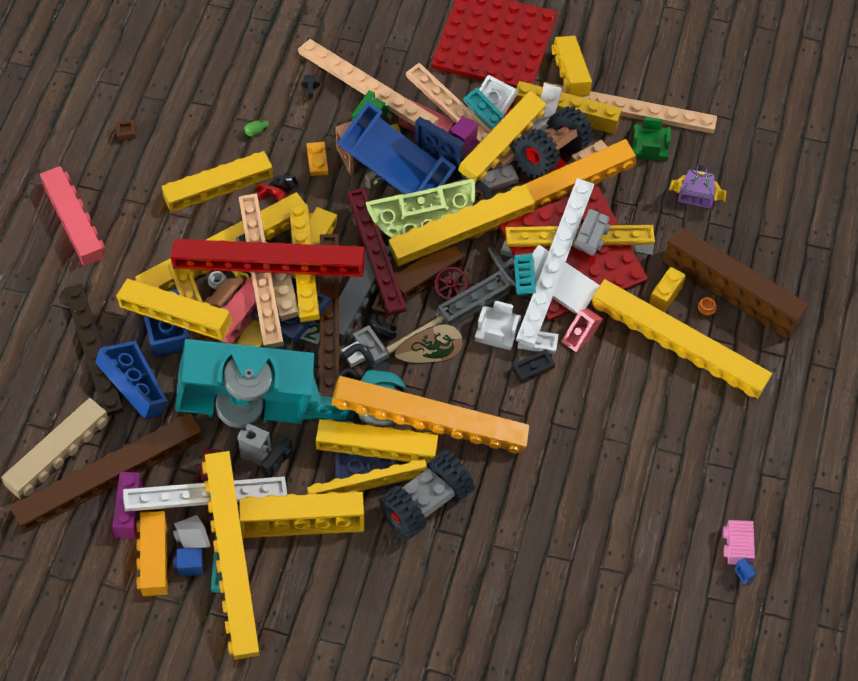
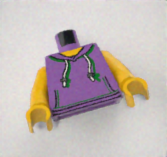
(698, 188)

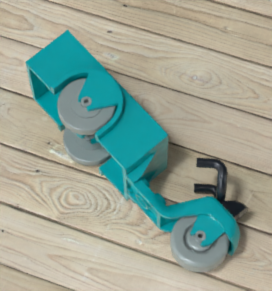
(267, 378)

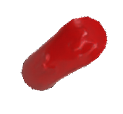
(265, 190)

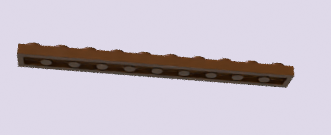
(329, 328)

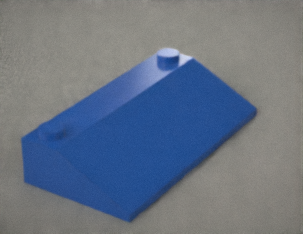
(393, 154)

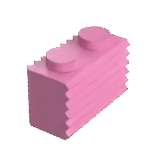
(739, 541)

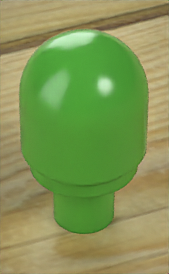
(255, 128)

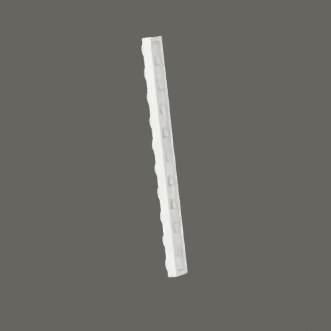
(555, 262)

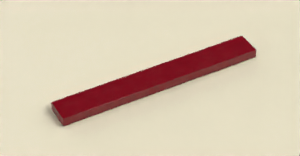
(376, 253)

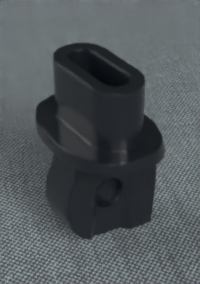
(310, 82)
(285, 182)

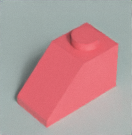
(581, 329)

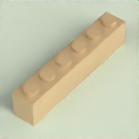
(55, 449)

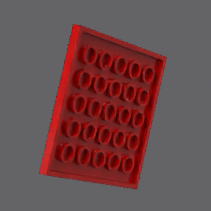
(495, 40)
(613, 262)

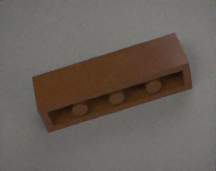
(422, 274)

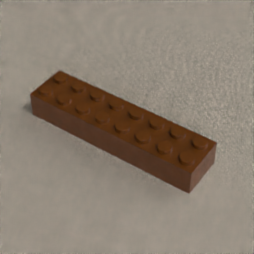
(735, 282)

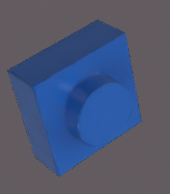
(745, 571)

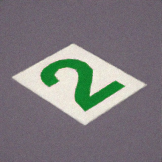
(312, 333)

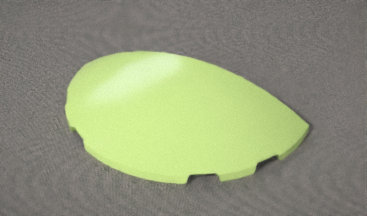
(403, 212)

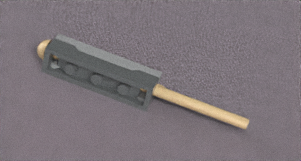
(465, 304)

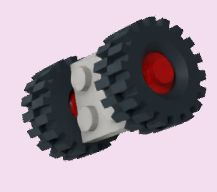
(411, 504)

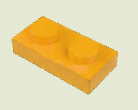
(317, 158)

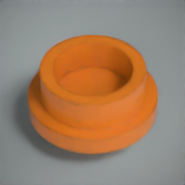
(707, 306)

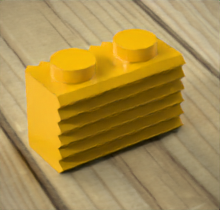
(667, 289)

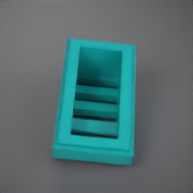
(525, 262)

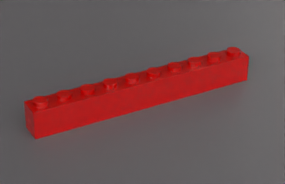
(268, 257)

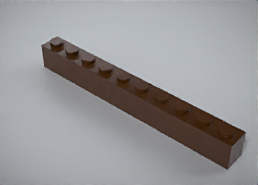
(104, 474)

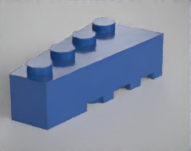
(133, 377)

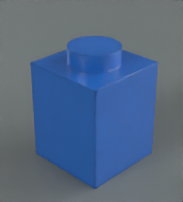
(189, 562)

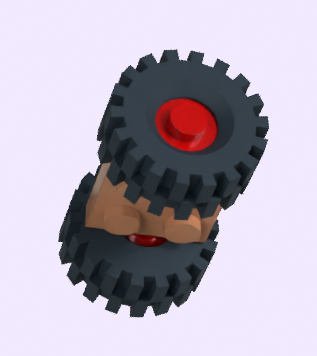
(539, 151)

